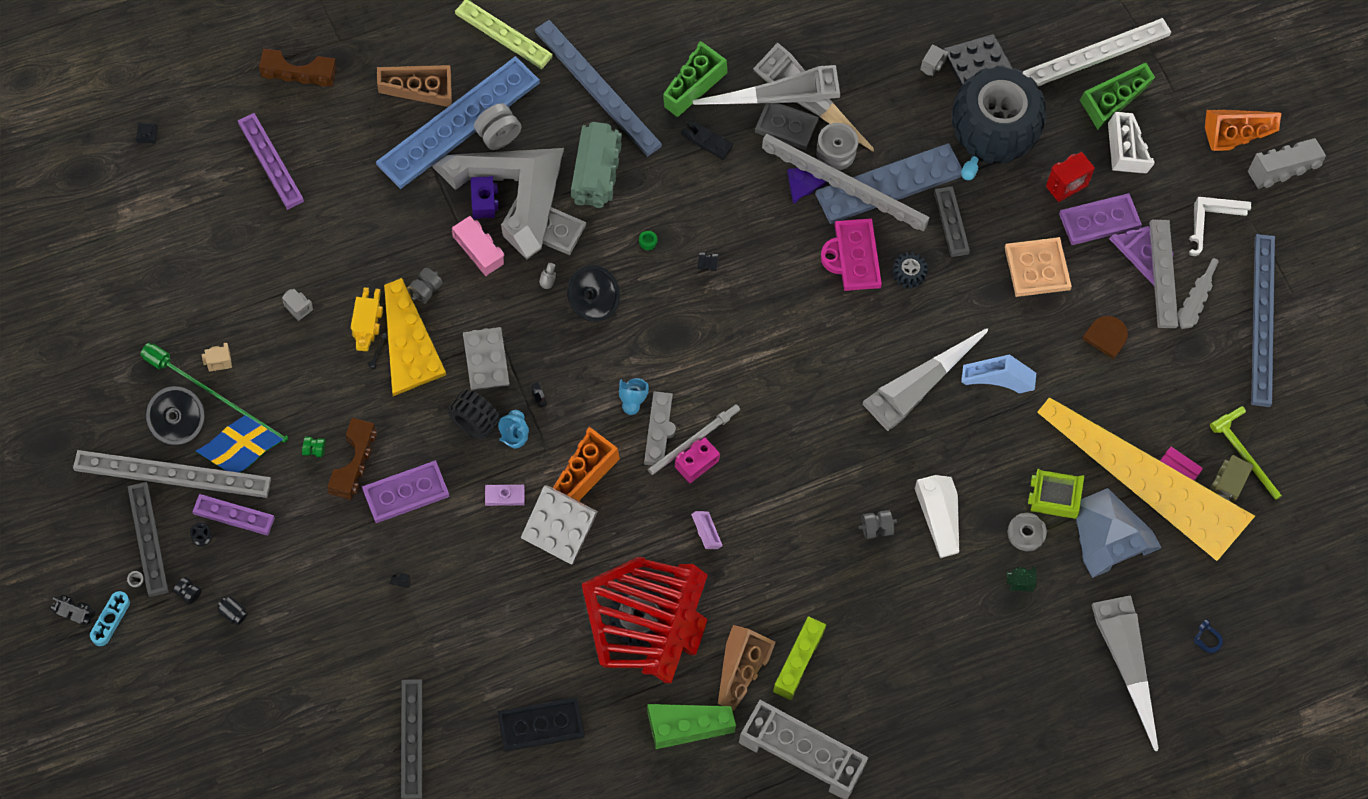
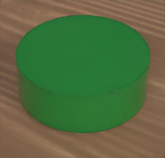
(648, 240)

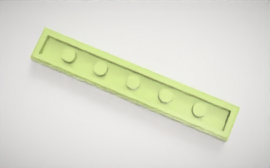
(503, 34)

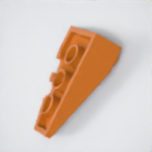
(1235, 127)

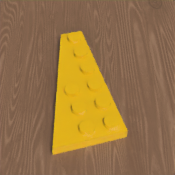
(410, 347)

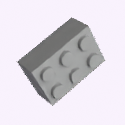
(486, 358)

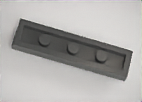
(951, 221)

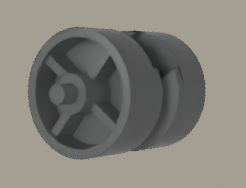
(423, 287)
(877, 524)

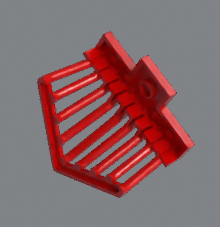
(679, 623)

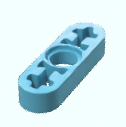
(97, 629)

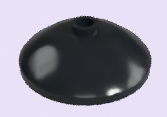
(602, 290)
(187, 411)

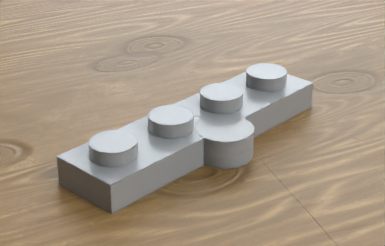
(659, 427)

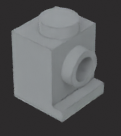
(934, 60)
(297, 304)

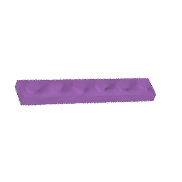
(270, 161)

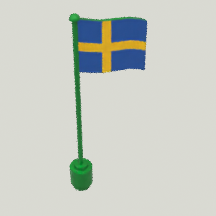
(238, 443)

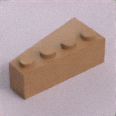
(417, 83)

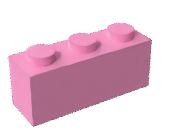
(478, 245)

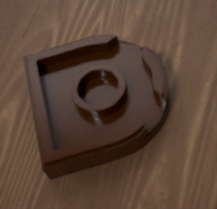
(1107, 335)

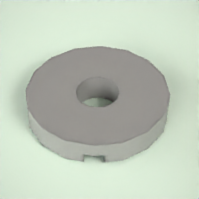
(1024, 542)

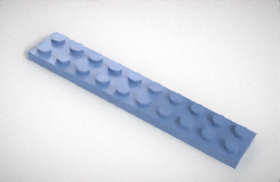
(455, 123)

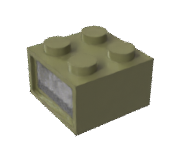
(1231, 478)

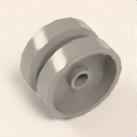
(497, 126)
(837, 145)

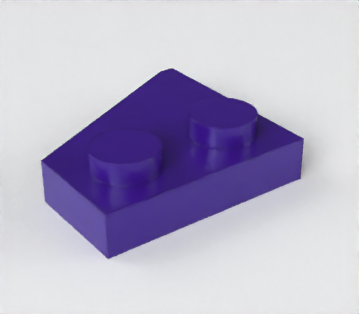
(802, 183)

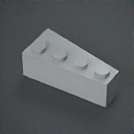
(1286, 163)

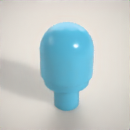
(970, 169)

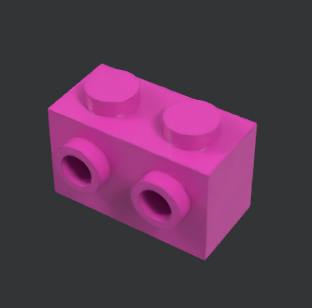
(697, 459)

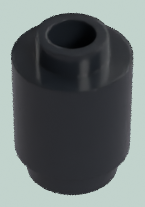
(232, 610)

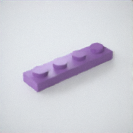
(233, 514)

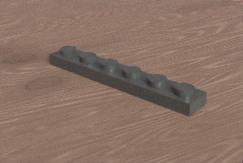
(148, 539)
(411, 739)

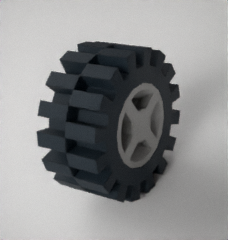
(915, 266)

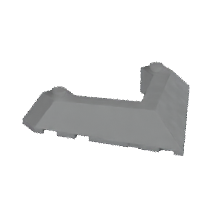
(537, 183)

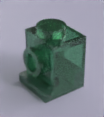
(1022, 579)

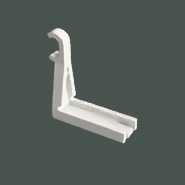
(1213, 205)

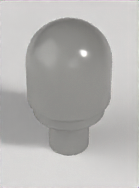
(548, 277)

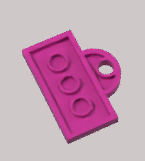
(854, 255)

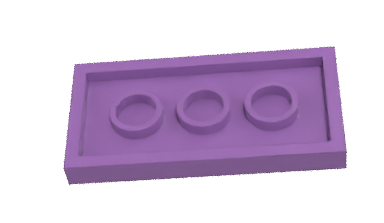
(1100, 219)
(405, 491)

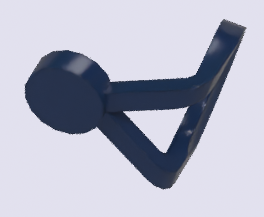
(1206, 625)

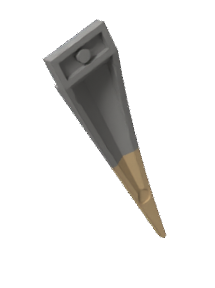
(781, 64)

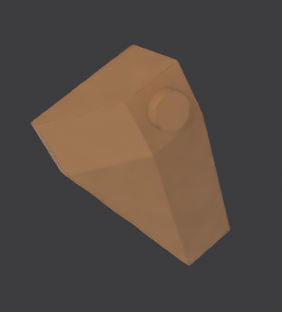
(743, 658)

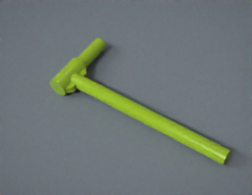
(1223, 425)

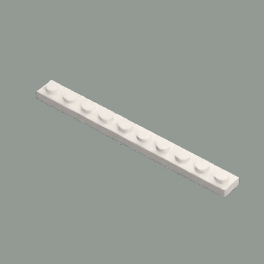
(1098, 52)

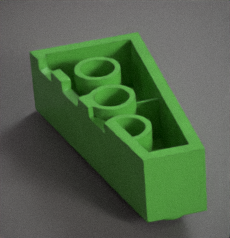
(695, 78)
(1115, 94)
(688, 723)

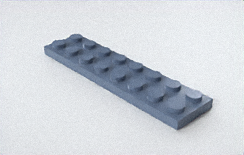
(894, 180)

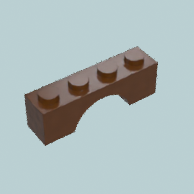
(319, 71)
(344, 480)

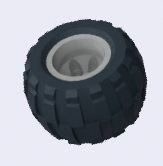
(989, 131)

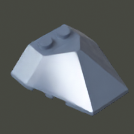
(1111, 532)

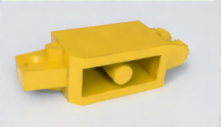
(365, 319)

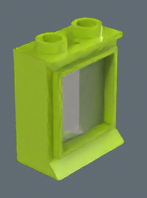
(1056, 494)

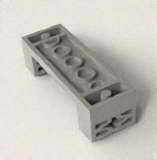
(804, 748)

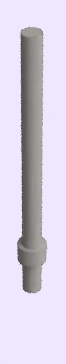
(722, 418)

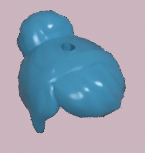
(633, 394)
(513, 429)

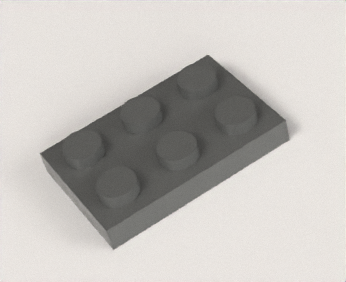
(787, 124)

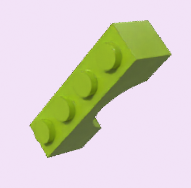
(799, 658)

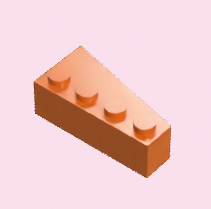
(587, 466)

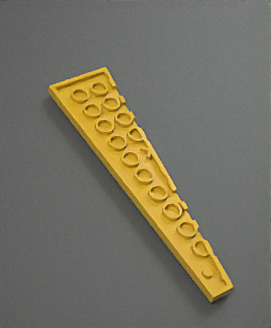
(1186, 504)

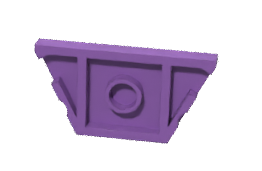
(1137, 248)

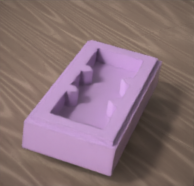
(504, 495)
(706, 530)

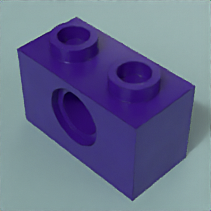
(483, 207)

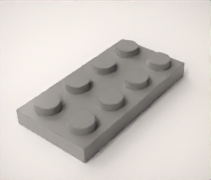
(561, 229)

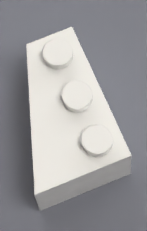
(1126, 145)

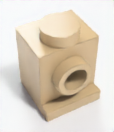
(217, 358)

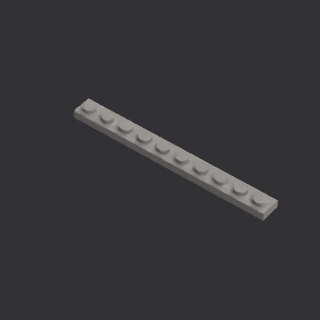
(848, 184)
(172, 474)

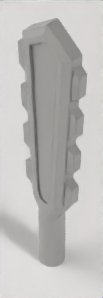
(1193, 305)

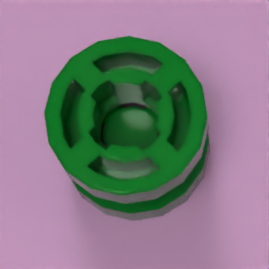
(313, 447)

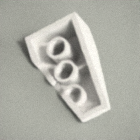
(940, 508)

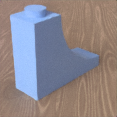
(1000, 371)

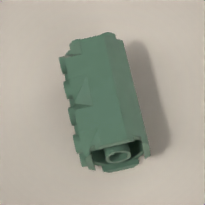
(596, 165)

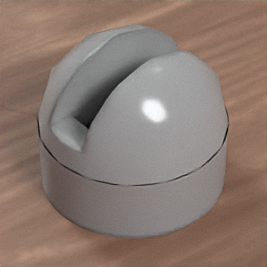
(135, 574)

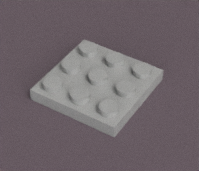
(559, 524)

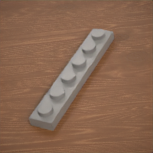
(1163, 274)

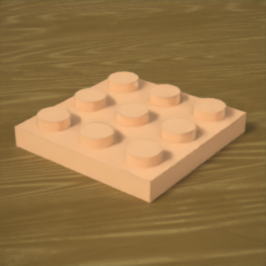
(1037, 267)

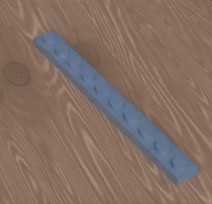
(598, 88)
(1263, 320)

